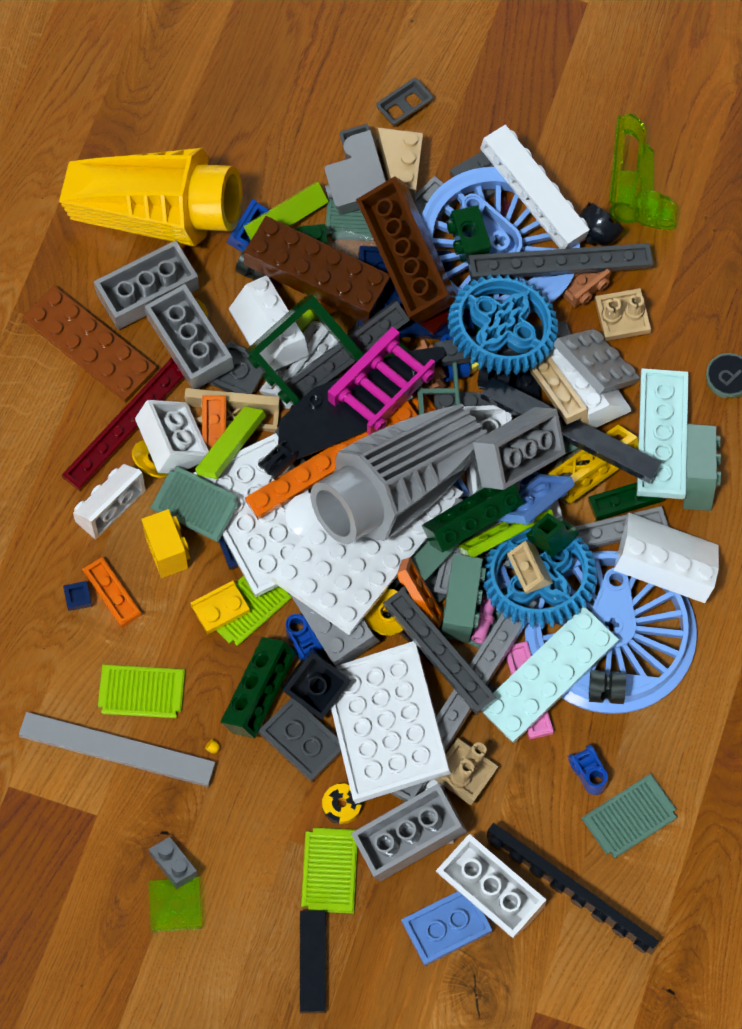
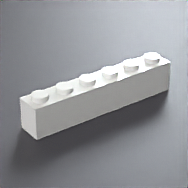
(534, 188)

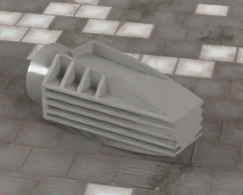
(395, 474)

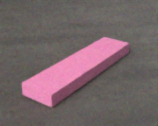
(515, 659)

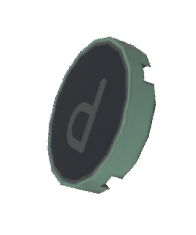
(725, 375)

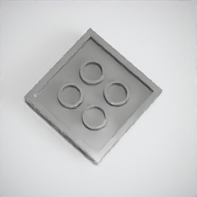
(596, 361)

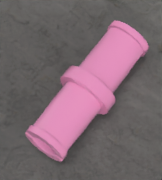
(485, 620)

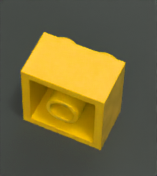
(166, 543)

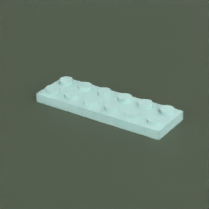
(664, 430)
(549, 674)

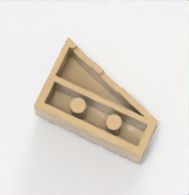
(400, 155)

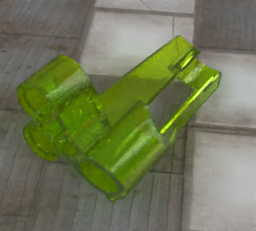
(632, 192)

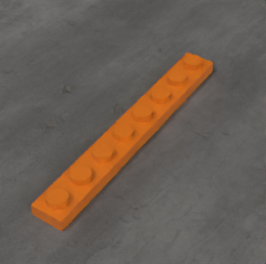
(310, 472)

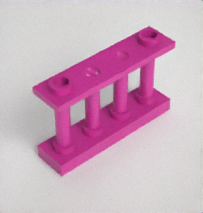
(374, 360)

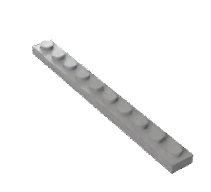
(485, 666)

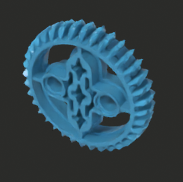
(493, 338)
(555, 594)

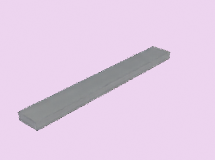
(601, 532)
(117, 749)

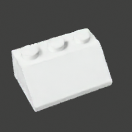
(171, 435)
(109, 500)

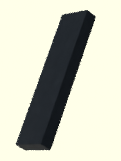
(312, 961)

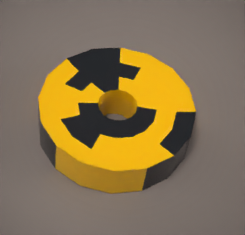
(338, 814)

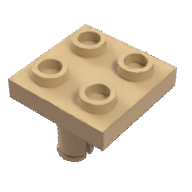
(622, 314)
(468, 770)

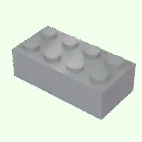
(143, 281)
(189, 337)
(519, 448)
(338, 644)
(409, 832)

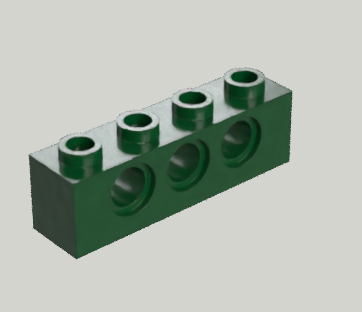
(470, 516)
(258, 687)

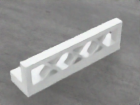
(316, 344)

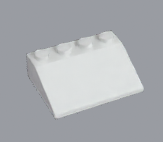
(668, 558)

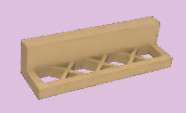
(560, 391)
(235, 403)

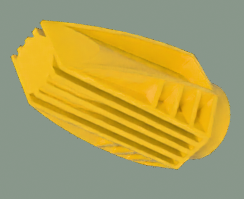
(155, 194)

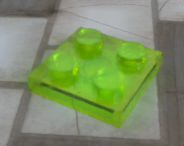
(175, 908)

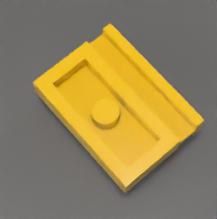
(220, 607)

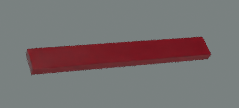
(121, 427)

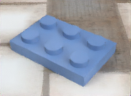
(538, 497)
(445, 927)

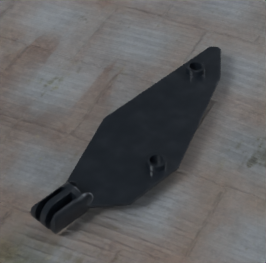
(318, 424)

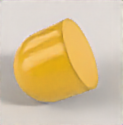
(212, 746)

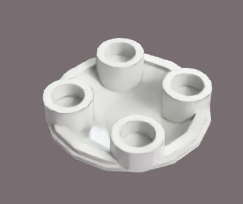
(300, 514)

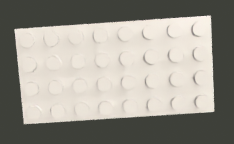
(349, 579)

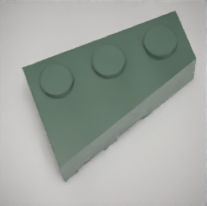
(701, 467)
(462, 598)

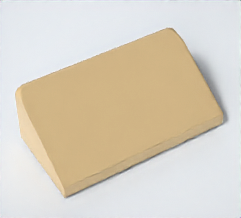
(529, 567)

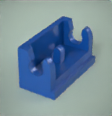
(239, 237)

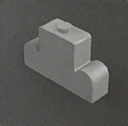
(356, 174)

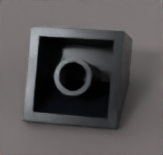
(316, 683)

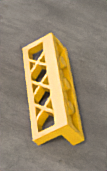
(591, 474)

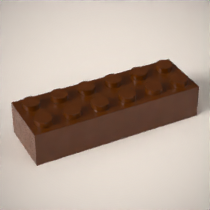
(407, 250)
(316, 269)

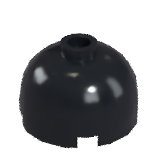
(601, 226)

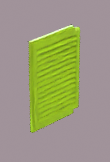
(260, 611)
(141, 691)
(329, 870)

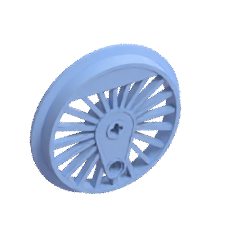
(502, 234)
(616, 608)

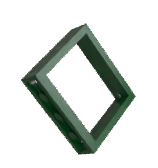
(279, 327)

